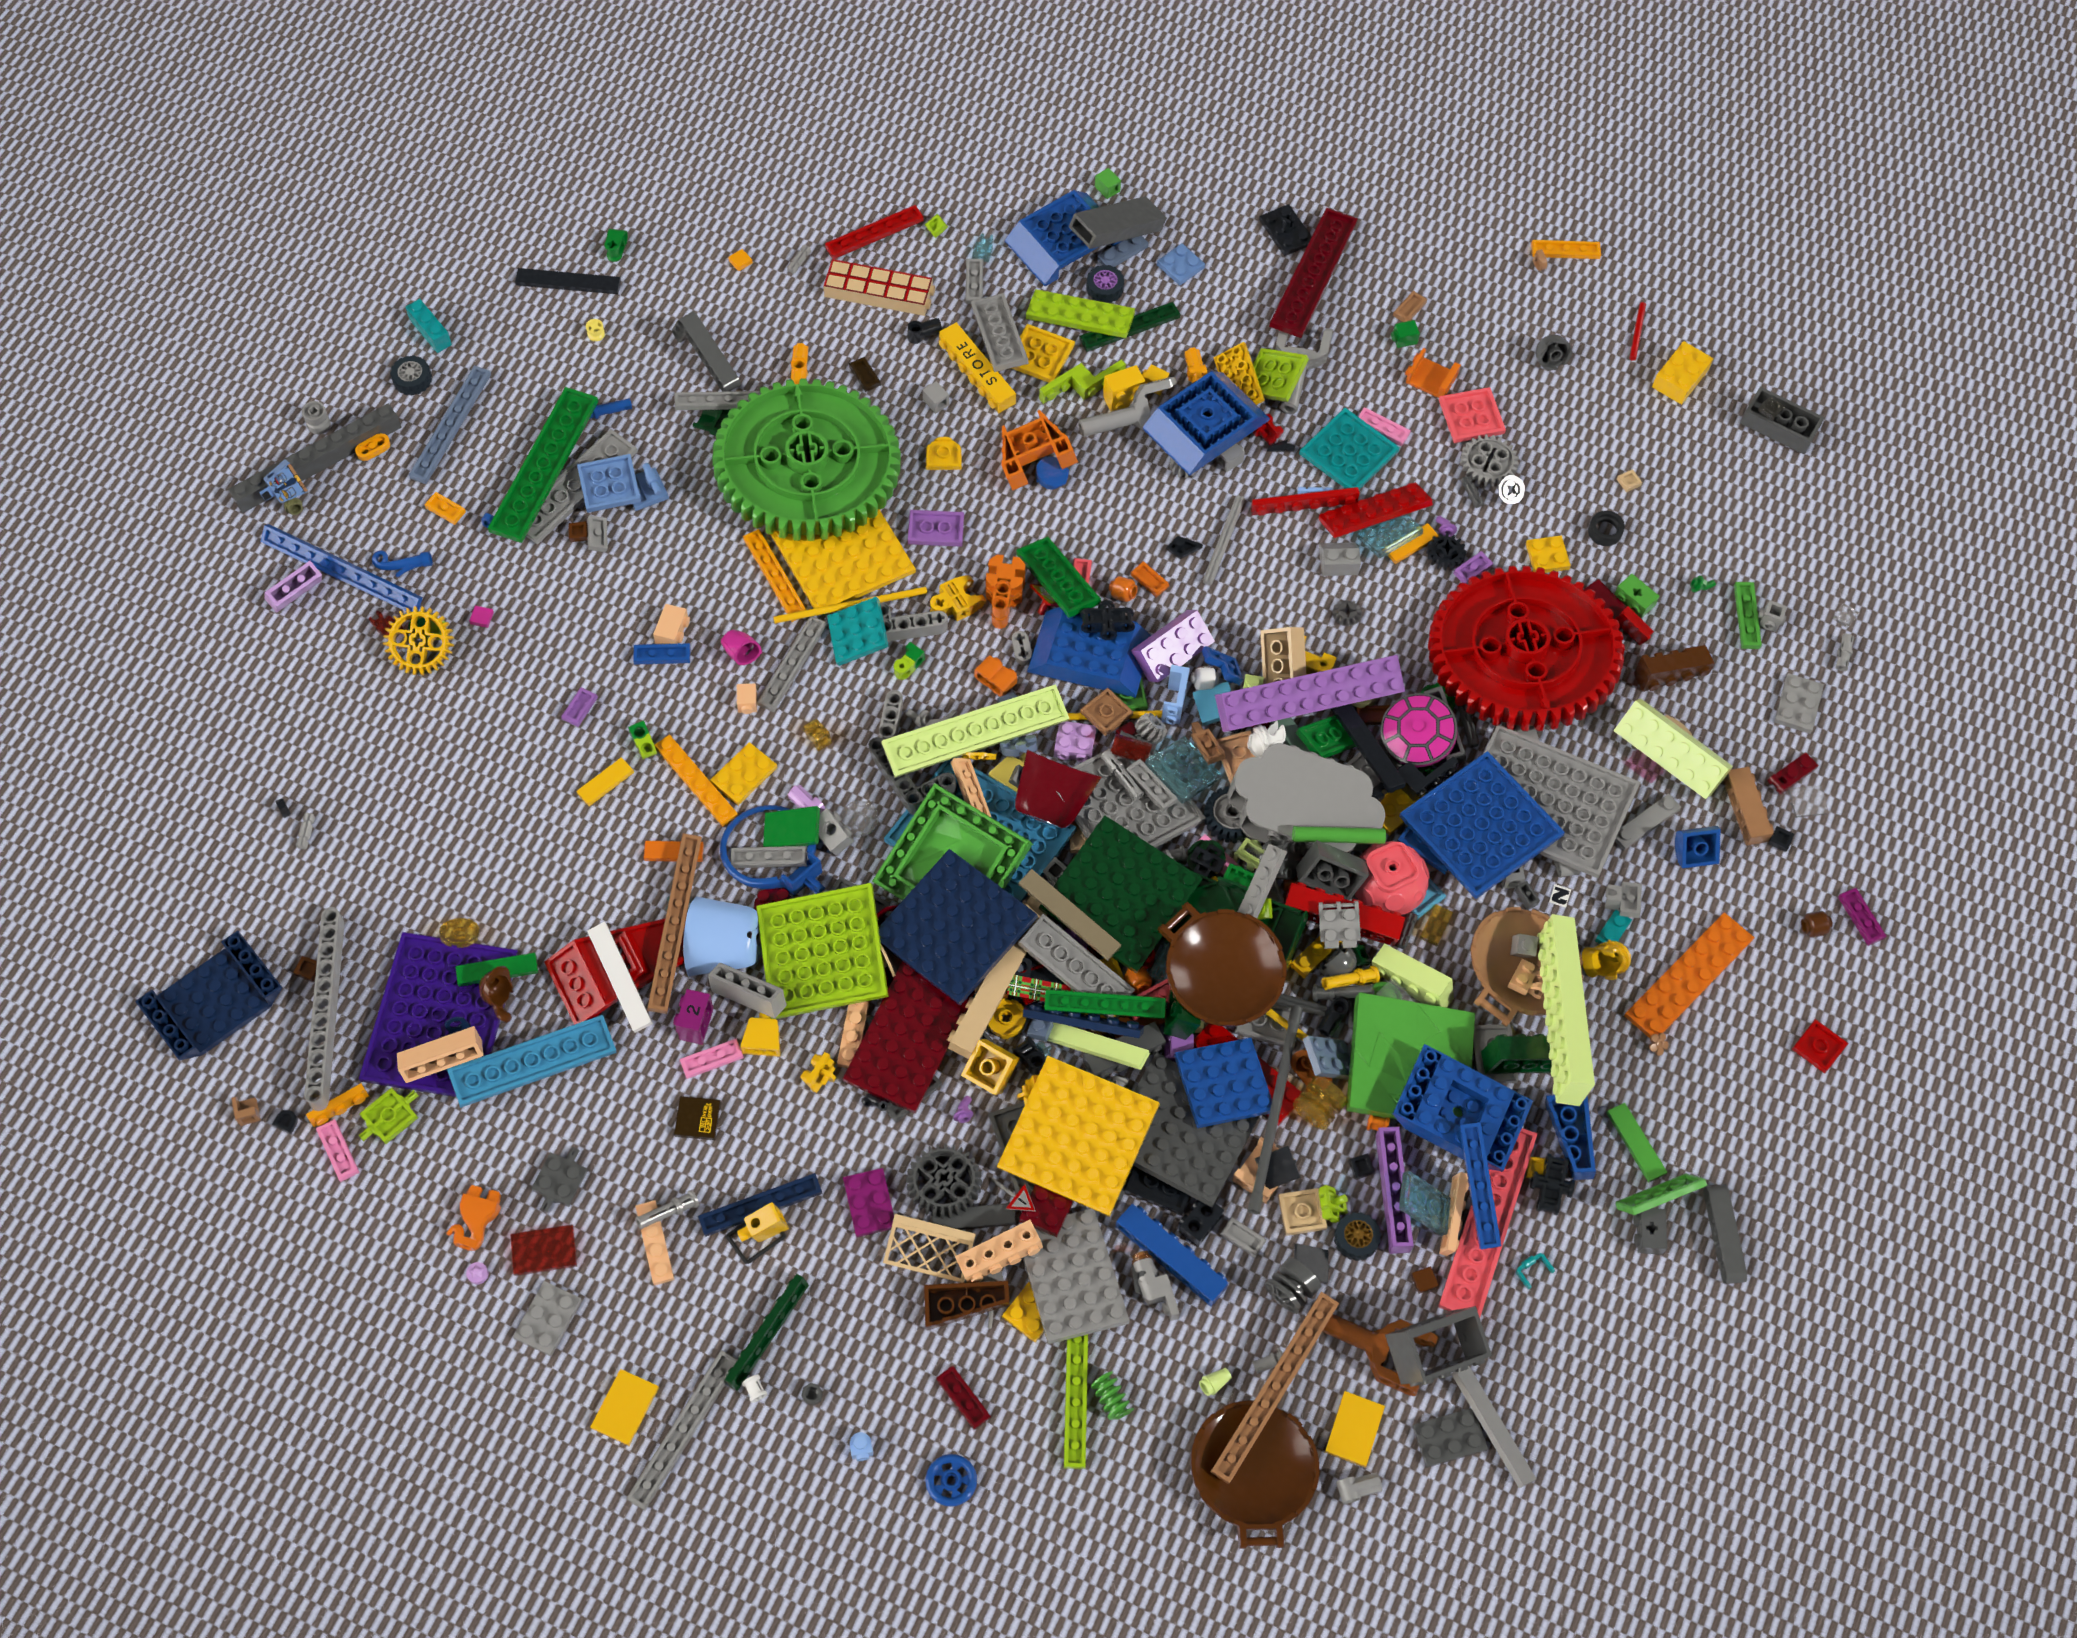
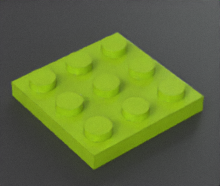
(1278, 372)

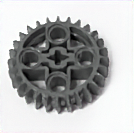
(944, 1188)

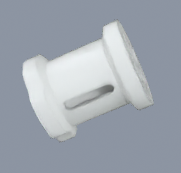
(754, 1388)

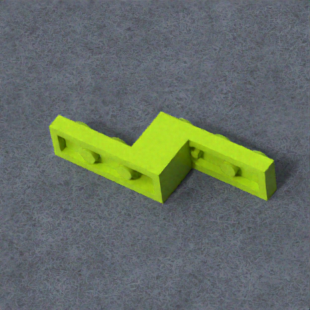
(1080, 380)

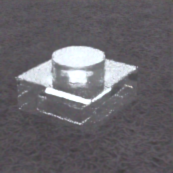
(1845, 615)

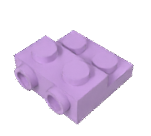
(1075, 741)

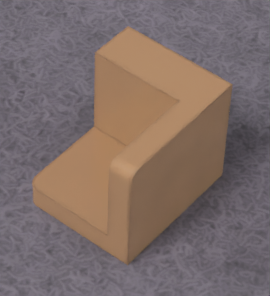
(246, 1111)

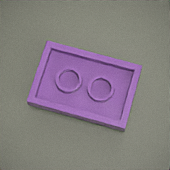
(936, 528)

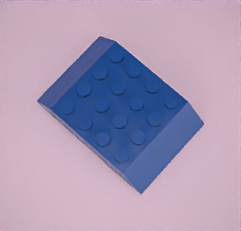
(1086, 658)

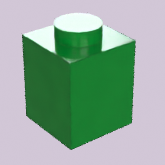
(1405, 334)

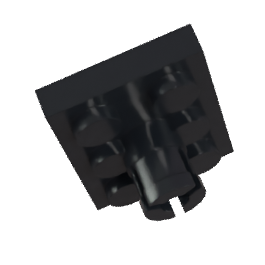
(1286, 229)

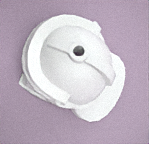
(1263, 738)

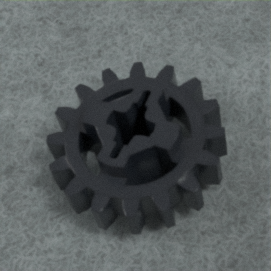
(1446, 551)

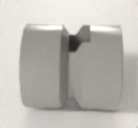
(316, 417)

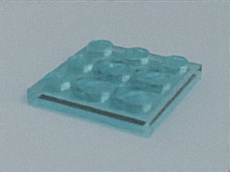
(1183, 769)

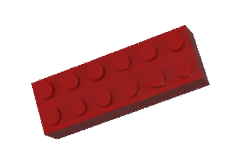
(1374, 922)

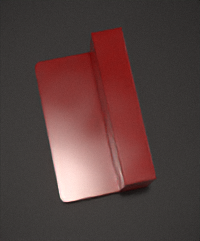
(1634, 625)

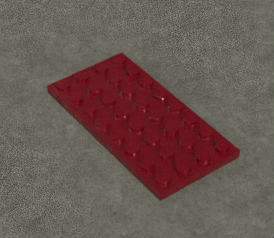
(905, 1041)

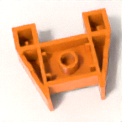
(1030, 444)

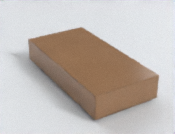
(1410, 307)

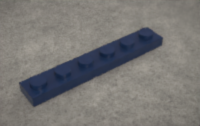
(1089, 1021)
(781, 1196)

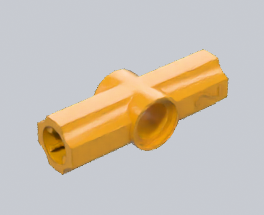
(799, 362)
(1195, 366)

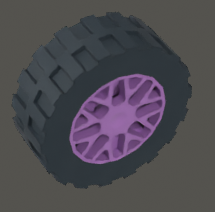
(1105, 283)

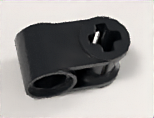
(1028, 1054)

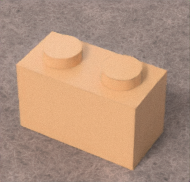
(671, 625)

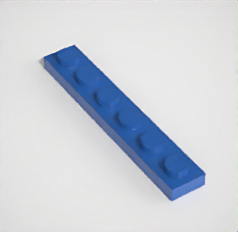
(1480, 1185)

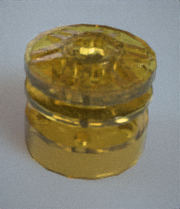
(1320, 1102)

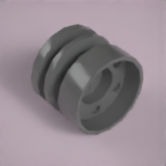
(1293, 1285)

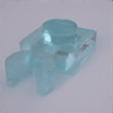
(983, 248)

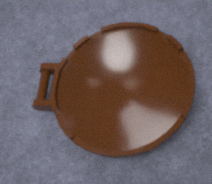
(1224, 965)
(1272, 1480)

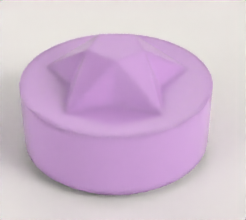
(477, 1273)

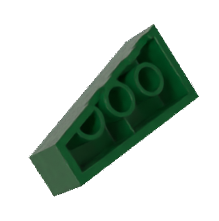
(1178, 1020)

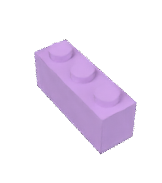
(293, 586)

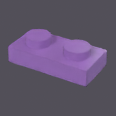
(1473, 567)

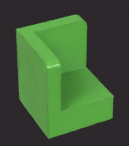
(1107, 183)

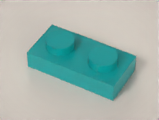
(1613, 928)

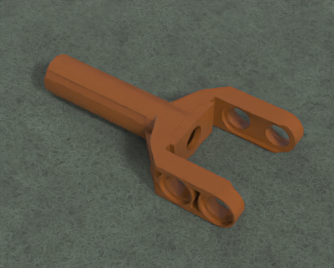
(1376, 1347)

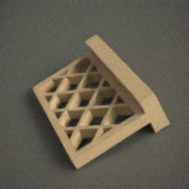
(928, 1229)

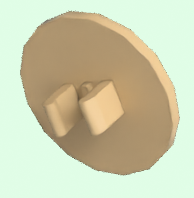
(887, 963)

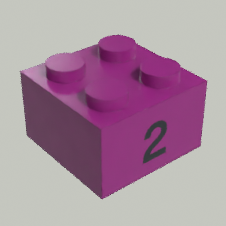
(693, 1016)

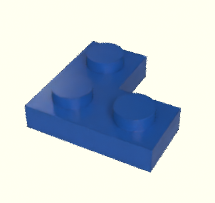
(1228, 664)

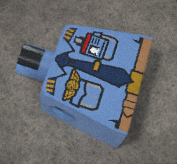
(283, 483)

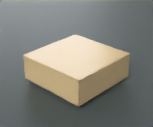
(1629, 480)

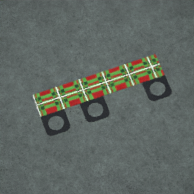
(1030, 988)

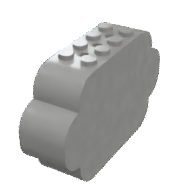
(1302, 789)

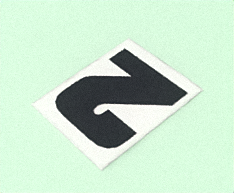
(1560, 895)

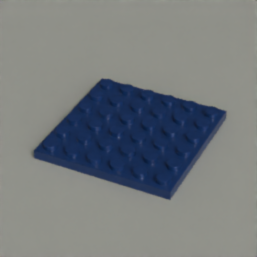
(955, 926)

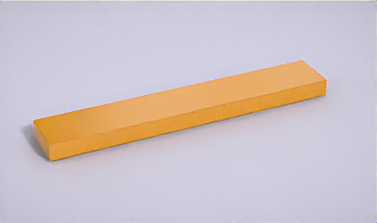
(773, 572)

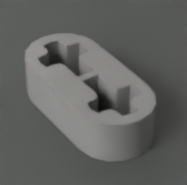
(1017, 648)

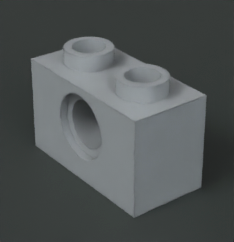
(841, 838)

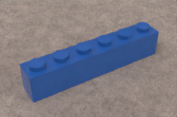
(1171, 1254)

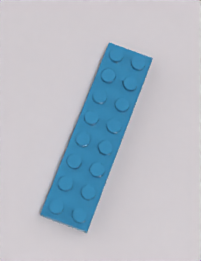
(531, 1061)

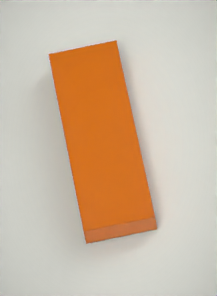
(666, 851)

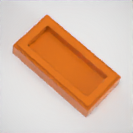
(1149, 579)

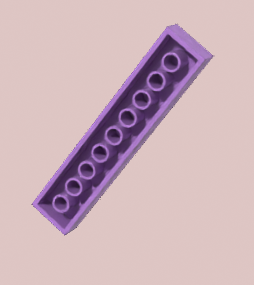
(1309, 693)

